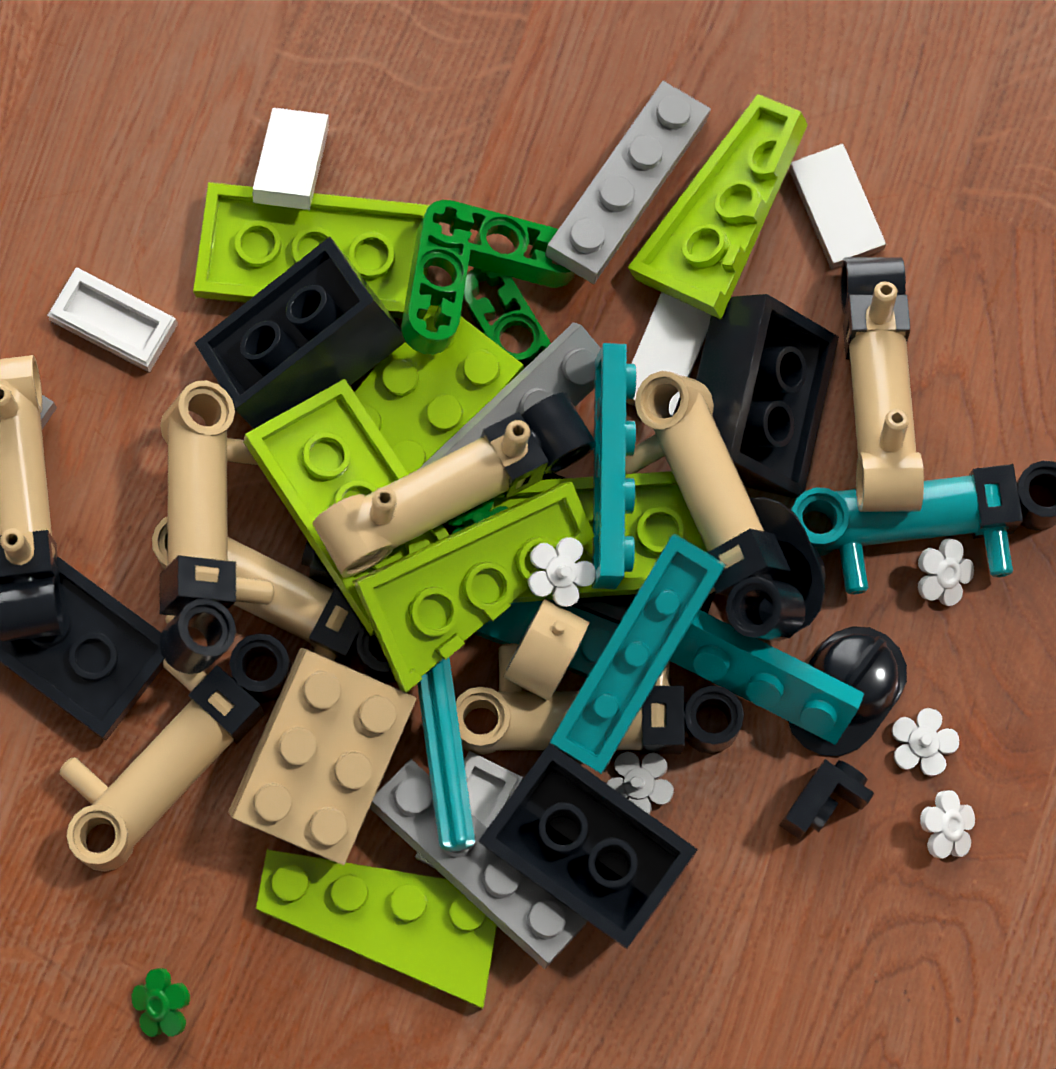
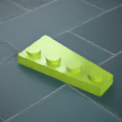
(718, 218)
(453, 587)
(385, 916)

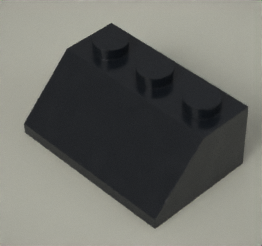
(300, 336)
(768, 389)
(588, 846)

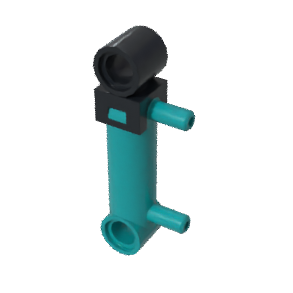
(983, 504)

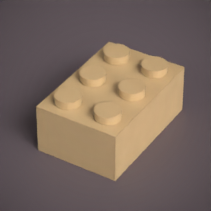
(321, 756)

